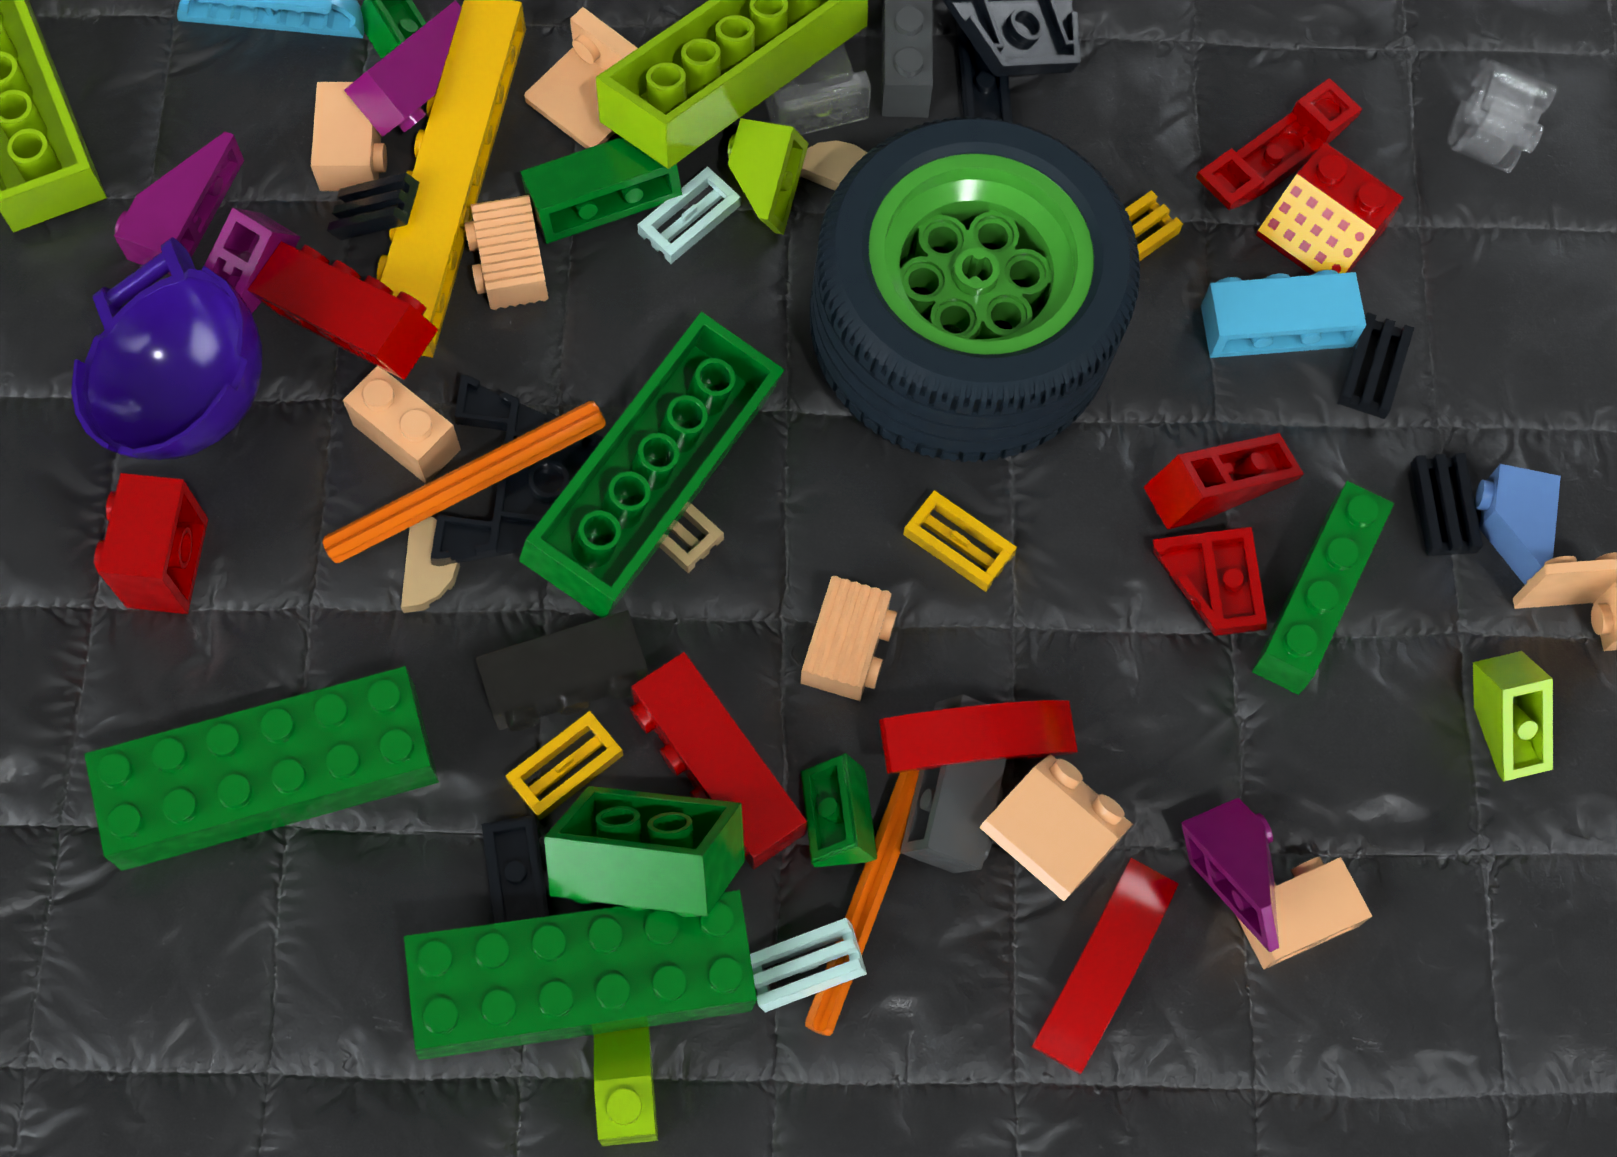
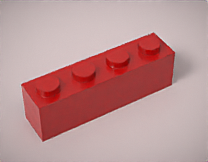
(345, 309)
(715, 755)

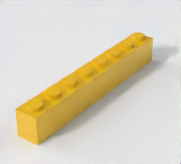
(454, 155)

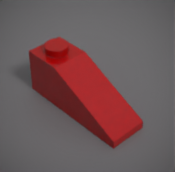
(1220, 478)

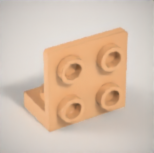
(569, 89)
(1581, 582)

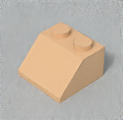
(1057, 825)

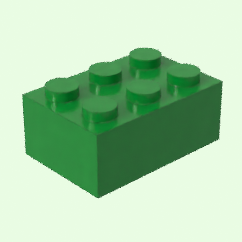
(645, 850)

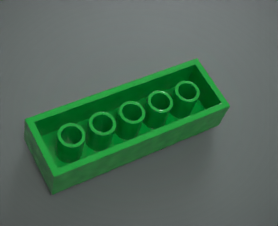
(650, 466)
(259, 769)
(575, 976)

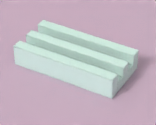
(672, 251)
(798, 945)

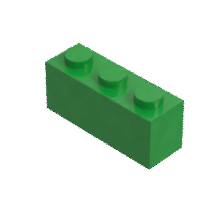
(596, 188)

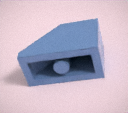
(1519, 516)

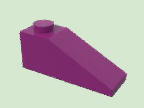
(407, 76)
(180, 202)
(245, 248)
(1235, 860)

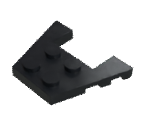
(1021, 34)
(520, 497)

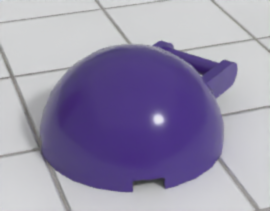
(171, 362)

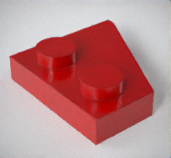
(1217, 577)

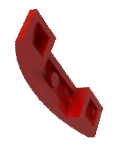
(1282, 148)
(977, 734)
(1105, 966)

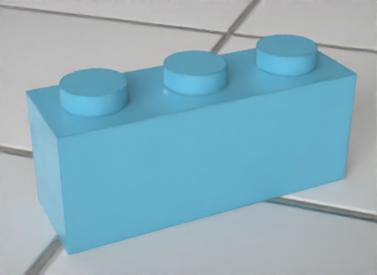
(1282, 314)

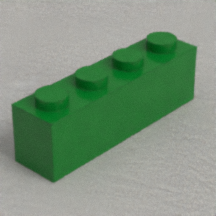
(1323, 588)

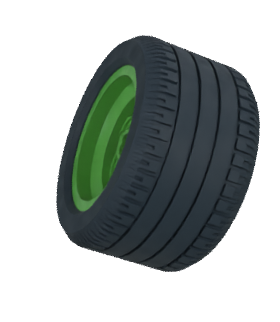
(963, 216)

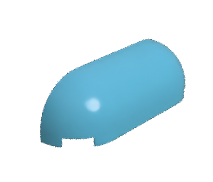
(302, 16)

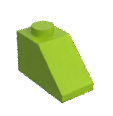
(768, 168)
(1515, 713)
(624, 1087)

